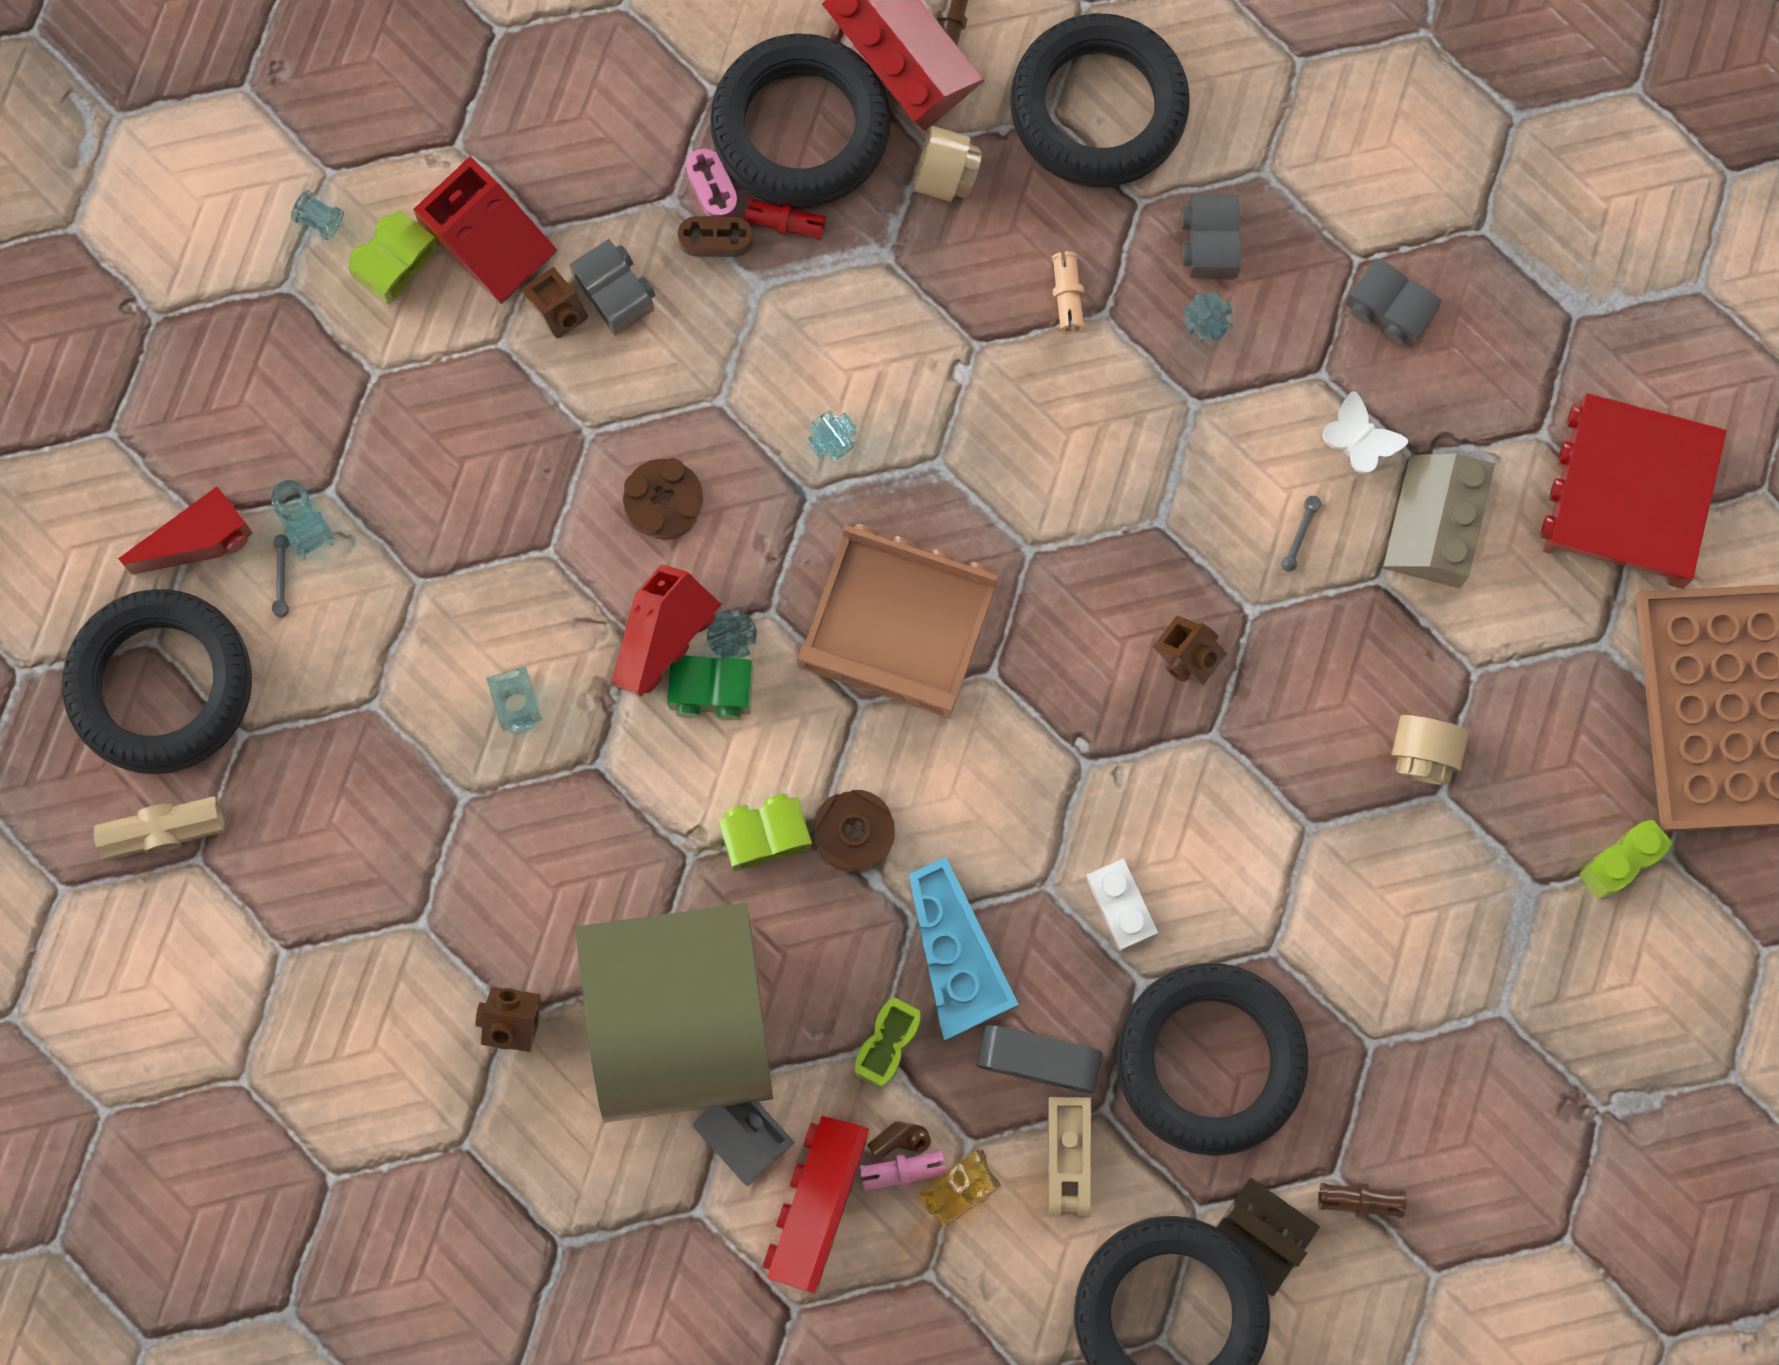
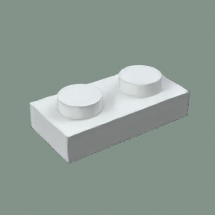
(1121, 904)

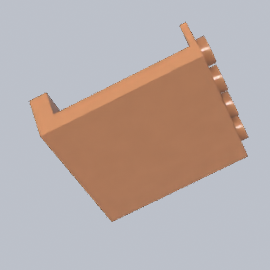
(898, 620)

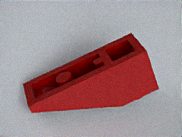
(196, 534)

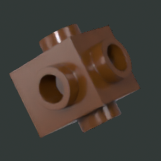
(1198, 650)
(509, 1019)

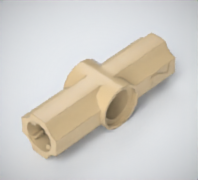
(159, 828)

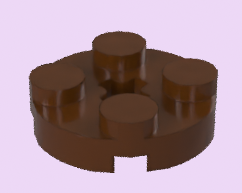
(671, 477)
(848, 808)

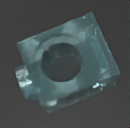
(508, 684)

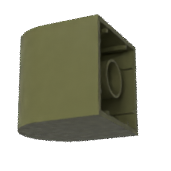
(674, 1013)

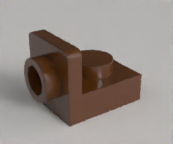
(555, 302)

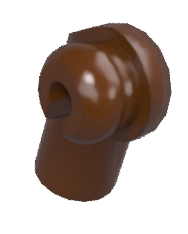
(900, 1135)

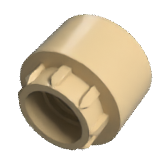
(946, 165)
(1429, 749)

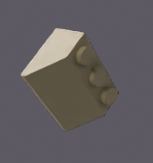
(1439, 517)

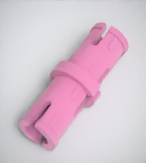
(902, 1171)

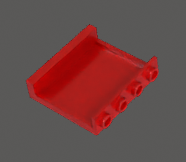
(1634, 488)

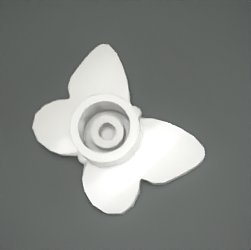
(1360, 438)

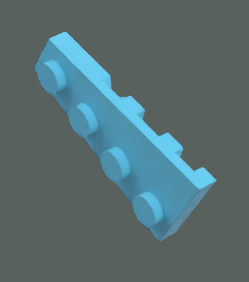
(959, 959)

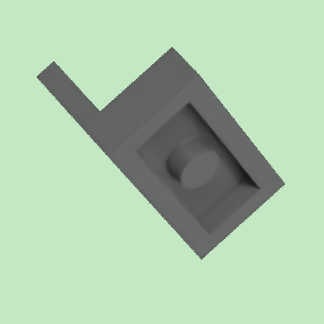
(743, 1138)

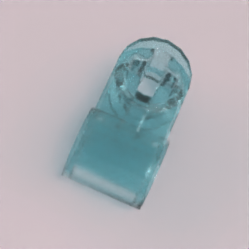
(303, 525)

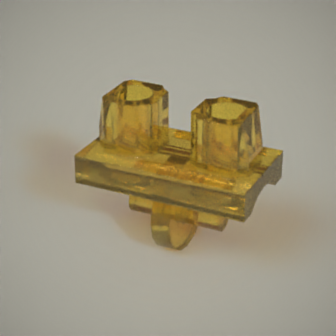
(960, 1188)

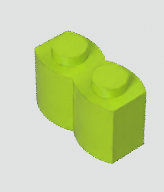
(392, 256)
(764, 832)
(1625, 859)
(881, 1053)

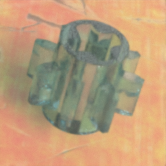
(1208, 316)
(832, 435)
(731, 634)

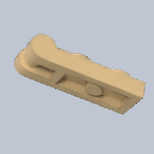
(1069, 1154)

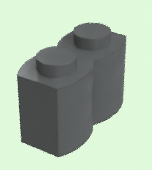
(1213, 236)
(613, 286)
(1393, 303)

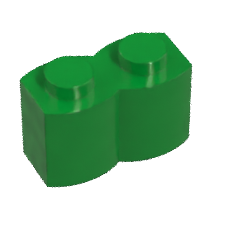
(710, 686)

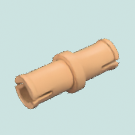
(1068, 292)

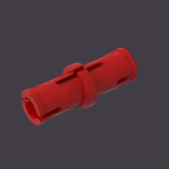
(785, 219)

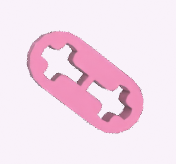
(719, 181)

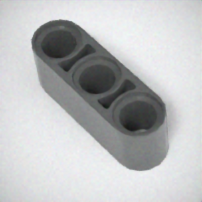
(1039, 1059)

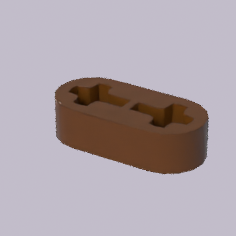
(715, 245)

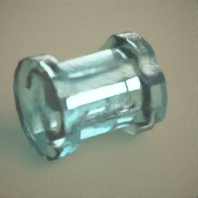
(317, 214)

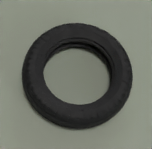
(1111, 36)
(800, 55)
(117, 623)
(1283, 1035)
(1179, 1237)

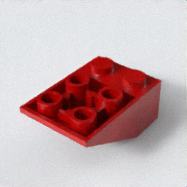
(484, 230)
(659, 627)

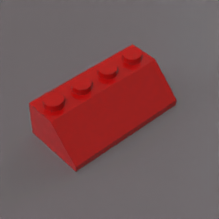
(908, 54)
(818, 1203)

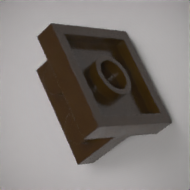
(1269, 1232)

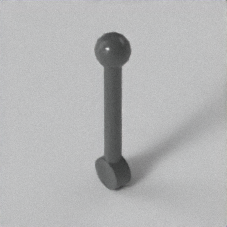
(1311, 505)
(280, 607)

